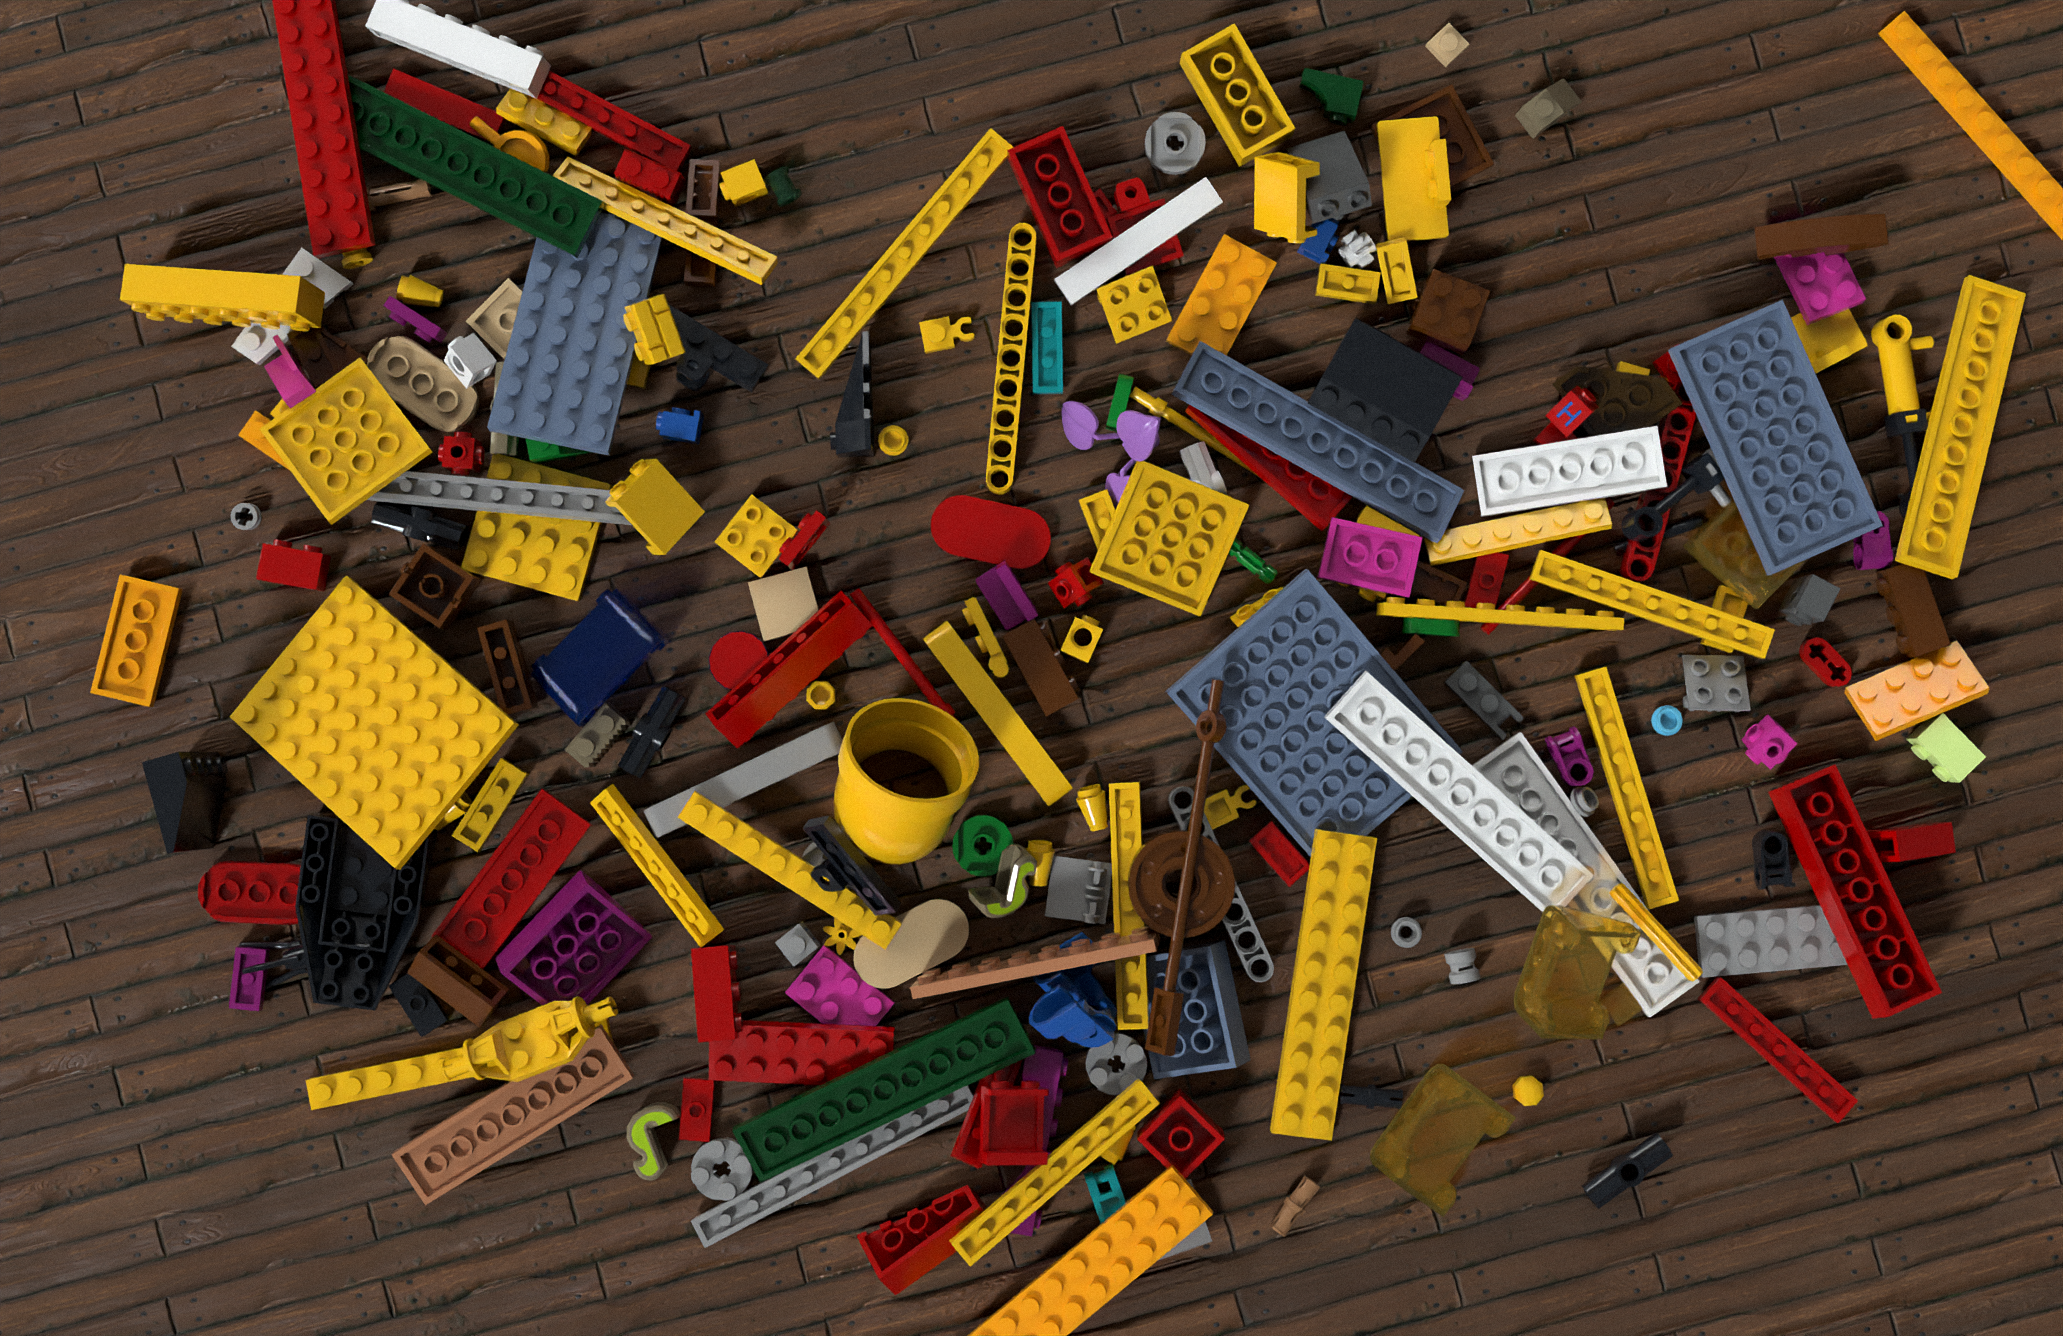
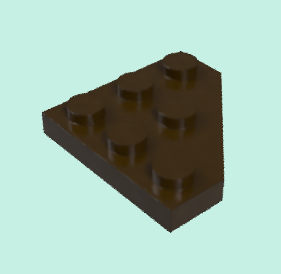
(1623, 398)

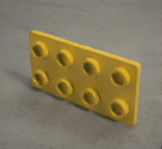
(1414, 178)
(1829, 338)

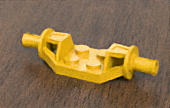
(530, 1041)

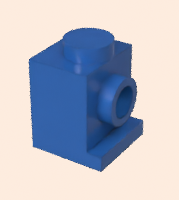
(1315, 246)
(680, 425)

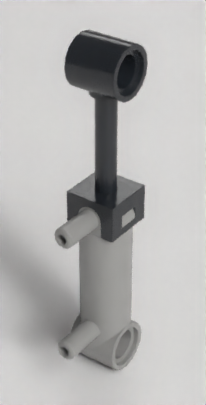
(1700, 474)

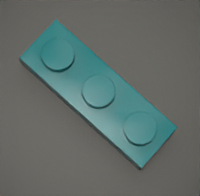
(1047, 347)

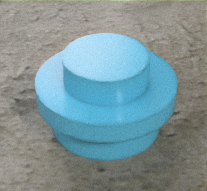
(1667, 720)

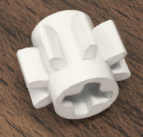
(1357, 249)

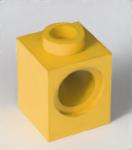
(743, 183)
(1072, 649)

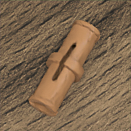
(1294, 1206)

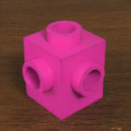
(1768, 742)

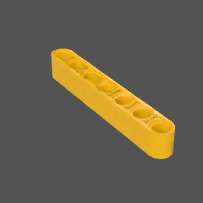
(997, 713)

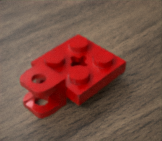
(1133, 211)

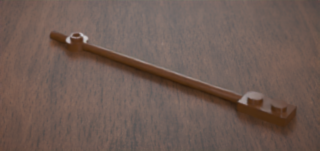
(1166, 1001)

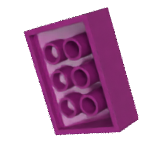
(573, 944)

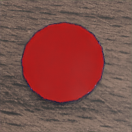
(735, 657)

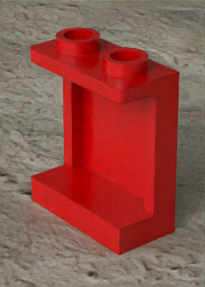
(1012, 1124)

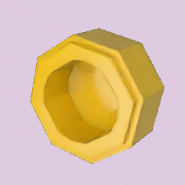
(821, 695)
(1528, 1090)

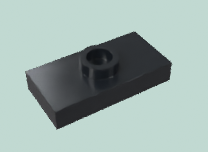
(419, 1004)

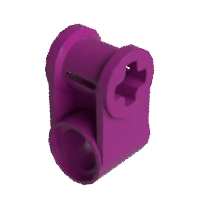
(1874, 548)
(1569, 755)

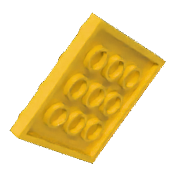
(345, 441)
(1169, 537)
(533, 550)

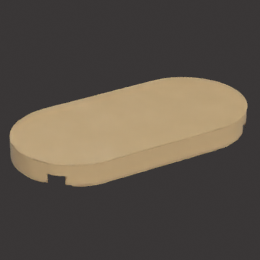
(423, 384)
(925, 939)

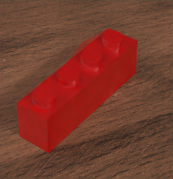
(919, 1242)

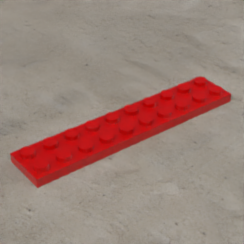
(323, 126)

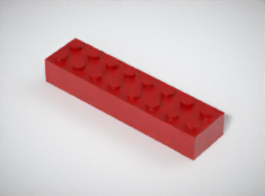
(1854, 892)

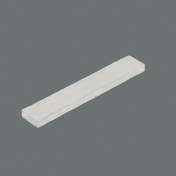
(1138, 241)

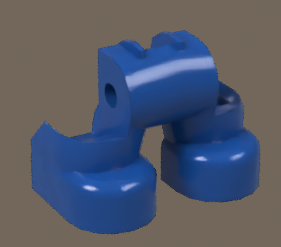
(1074, 1005)

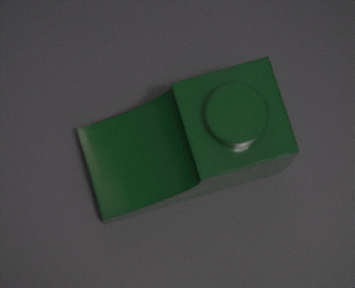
(1336, 93)

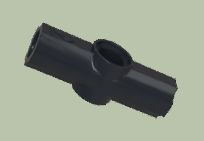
(420, 524)
(652, 732)
(1644, 1159)

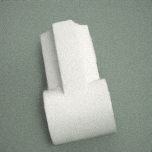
(1201, 468)

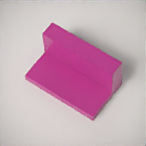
(289, 376)

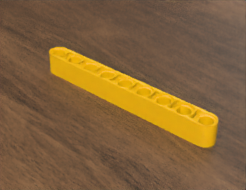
(1006, 345)

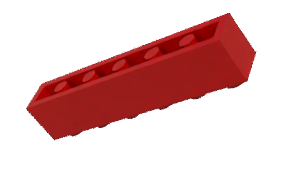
(789, 669)

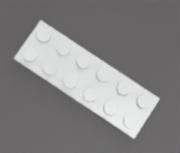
(1569, 471)

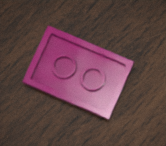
(1820, 284)
(1370, 557)
(837, 993)

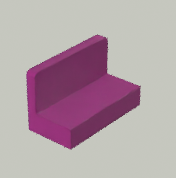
(1455, 364)
(1006, 595)

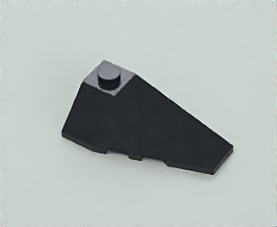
(855, 418)

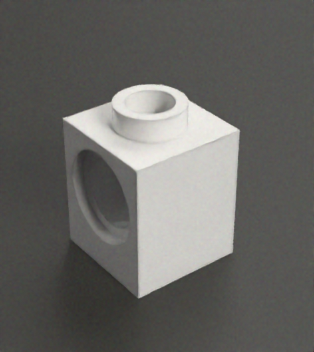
(469, 359)

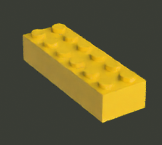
(222, 297)

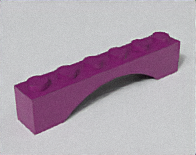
(1045, 1067)

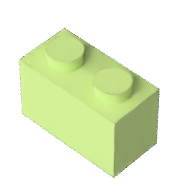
(1945, 749)

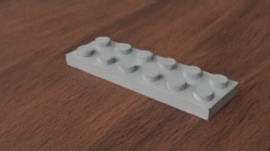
(1765, 941)

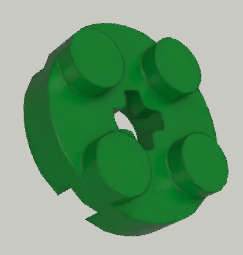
(970, 833)

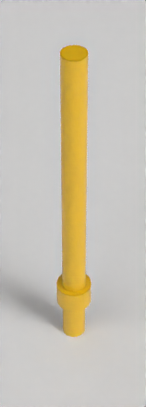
(1159, 407)

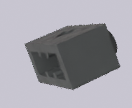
(1808, 600)

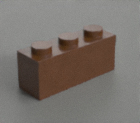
(1912, 610)
(1041, 666)
(508, 667)
(458, 981)

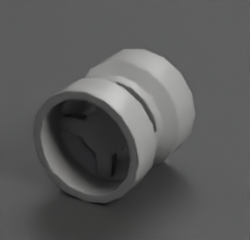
(1457, 960)

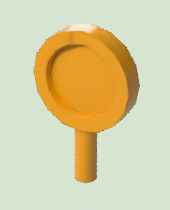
(517, 143)

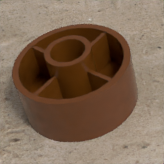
(1209, 897)

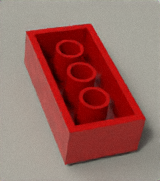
(1059, 196)

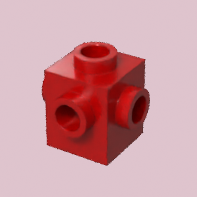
(469, 461)
(1069, 585)

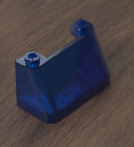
(598, 656)

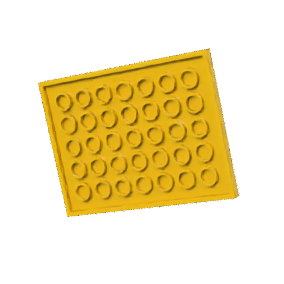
(373, 722)

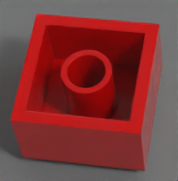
(1180, 1134)

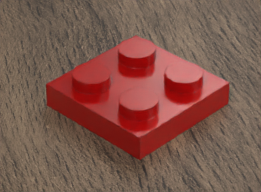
(811, 529)

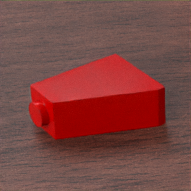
(1913, 841)

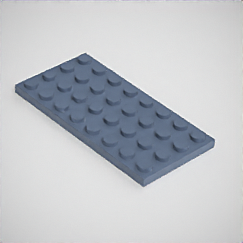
(570, 338)
(1775, 437)

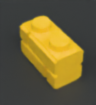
(653, 329)

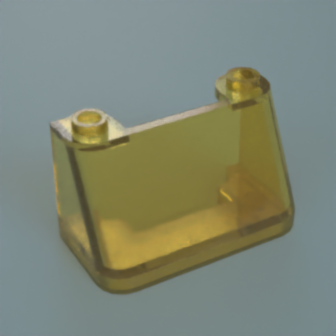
(1568, 972)
(1436, 1135)

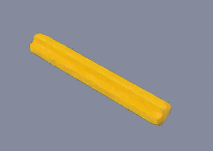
(1656, 932)

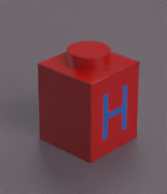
(1572, 410)

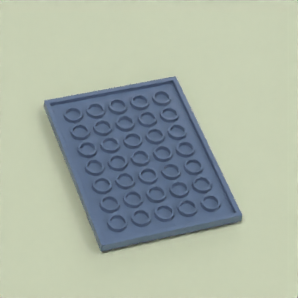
(1279, 684)

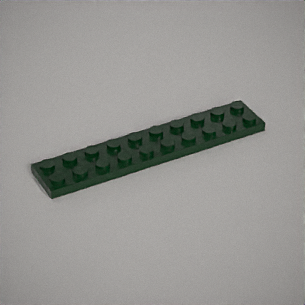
(473, 170)
(884, 1089)

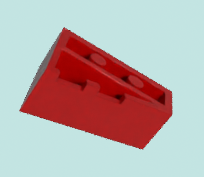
(716, 993)

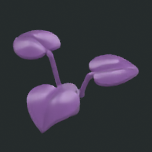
(1134, 428)

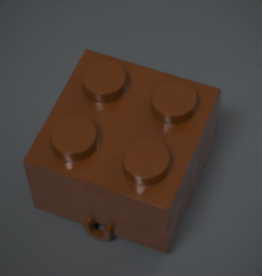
(1447, 312)
(434, 586)

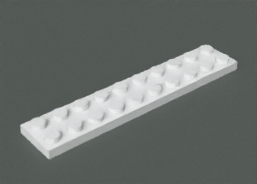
(1530, 786)
(1457, 794)

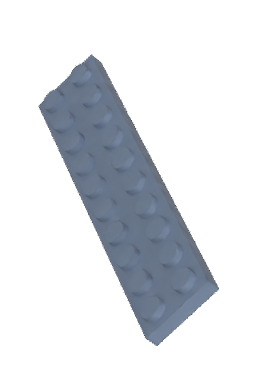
(1317, 442)

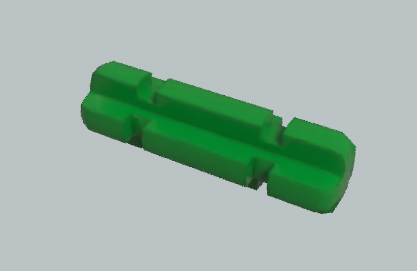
(1252, 562)

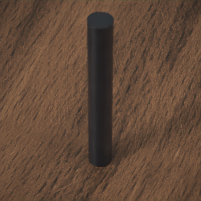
(1670, 531)

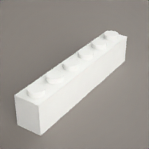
(459, 45)

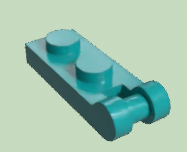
(1108, 1201)

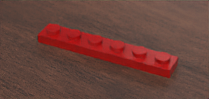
(614, 122)
(1777, 1049)

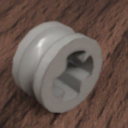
(241, 508)

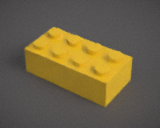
(1237, 95)

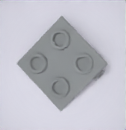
(1715, 683)
(1079, 890)

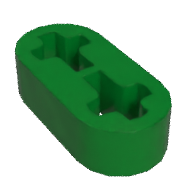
(1119, 400)
(1431, 627)

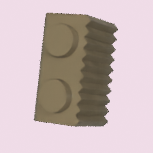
(598, 735)

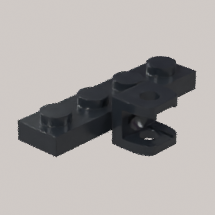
(710, 352)
(847, 866)

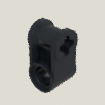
(1771, 862)

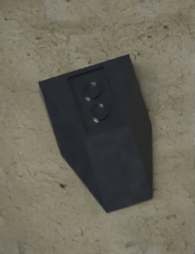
(355, 912)

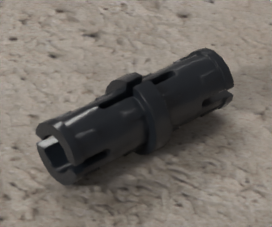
(1370, 1096)

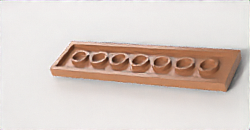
(1025, 965)
(510, 1118)

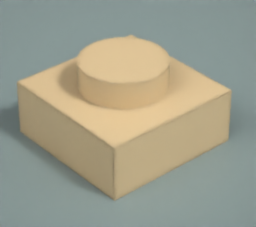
(1447, 45)

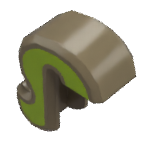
(1010, 884)
(644, 1140)

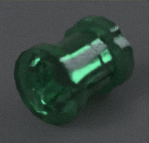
(783, 186)

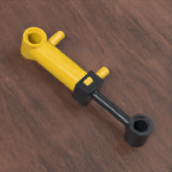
(1900, 389)

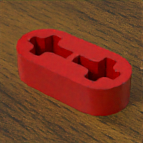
(1830, 657)

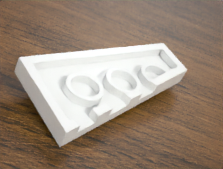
(257, 341)

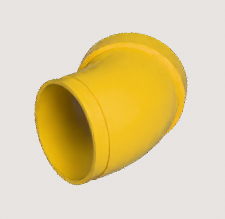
(891, 825)

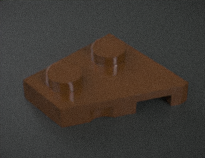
(322, 353)

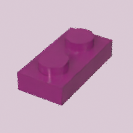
(403, 314)
(248, 989)

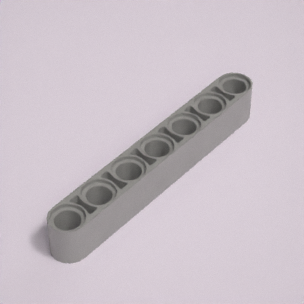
(750, 776)
(1244, 921)

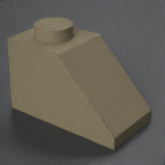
(1547, 108)

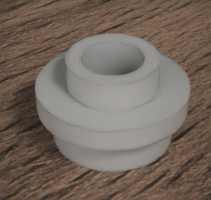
(1584, 800)
(1414, 937)

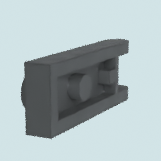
(1481, 698)

